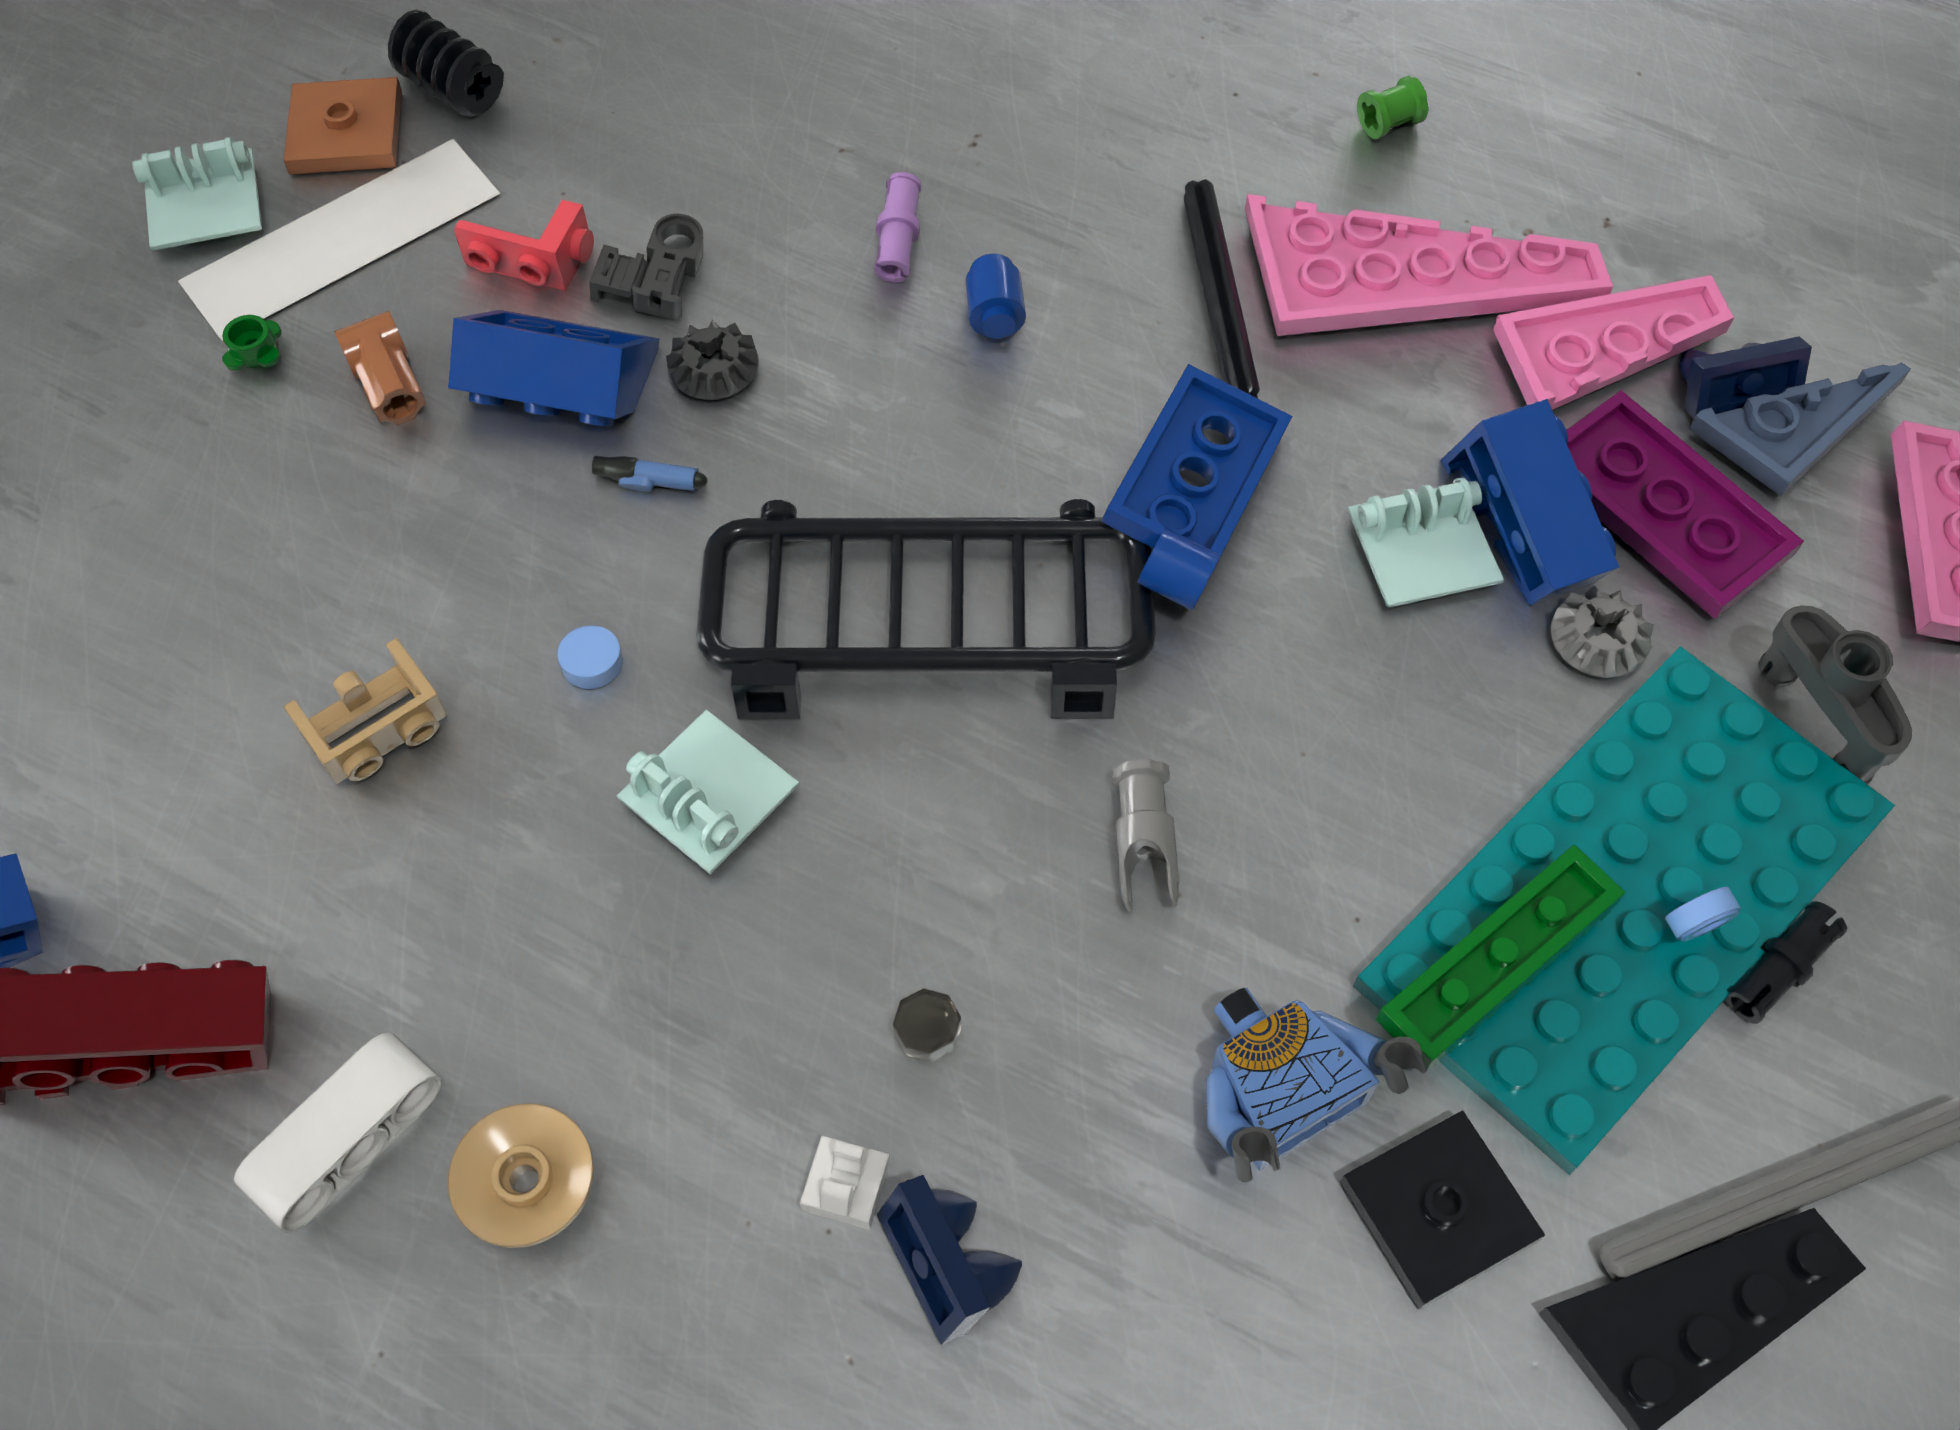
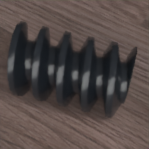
(444, 63)

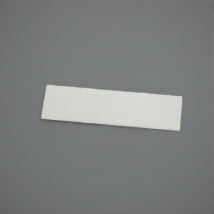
(339, 237)

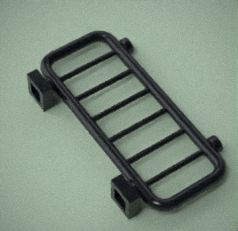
(767, 677)

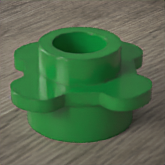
(251, 342)

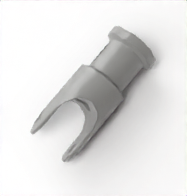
(1144, 826)

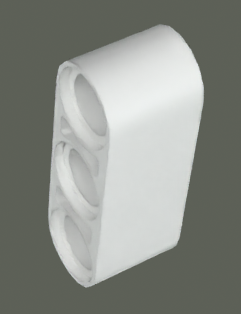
(337, 1132)

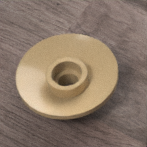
(500, 1151)

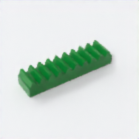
(1501, 955)

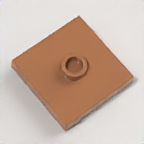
(343, 125)

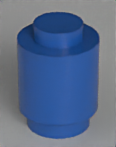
(995, 296)

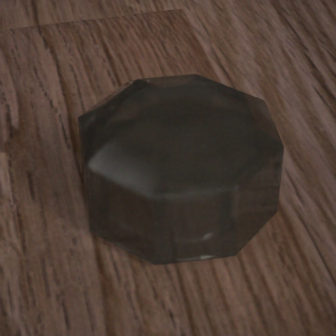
(927, 1025)

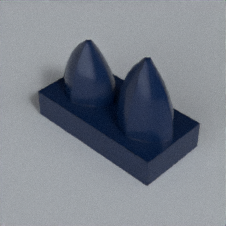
(1733, 376)
(949, 1283)

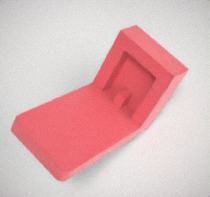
(539, 262)

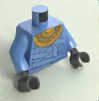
(1293, 1077)

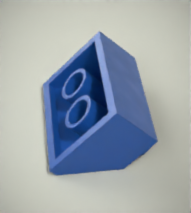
(550, 365)

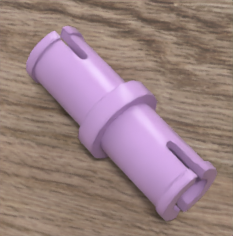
(897, 227)

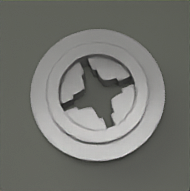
(1601, 654)

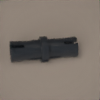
(1786, 962)

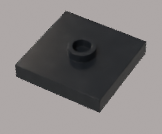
(1441, 1209)

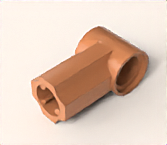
(381, 364)

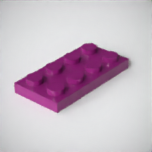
(1676, 506)

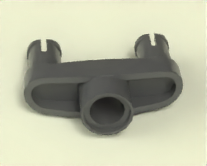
(1847, 681)

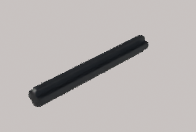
(1220, 287)

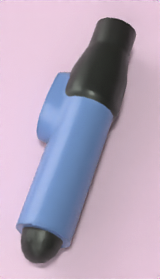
(644, 475)

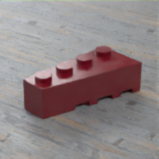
(131, 1024)

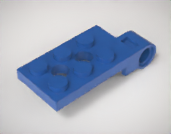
(1186, 521)

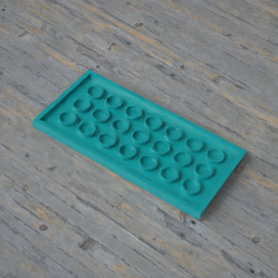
(1671, 802)

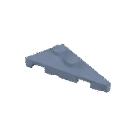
(1790, 432)

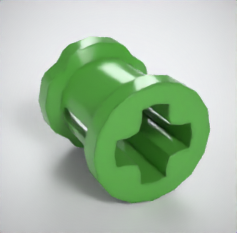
(1392, 107)

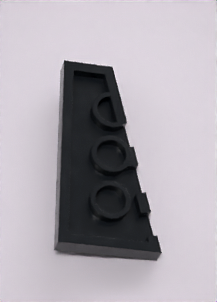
(1694, 1320)

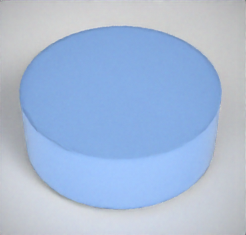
(590, 657)
(1703, 914)

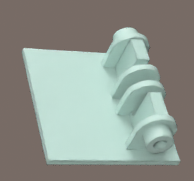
(201, 195)
(1426, 542)
(706, 790)

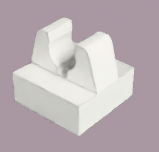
(845, 1182)

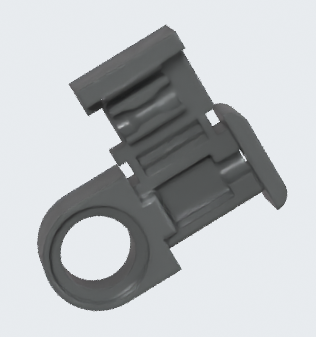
(656, 277)

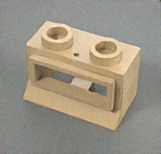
(363, 752)

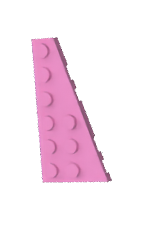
(1404, 269)

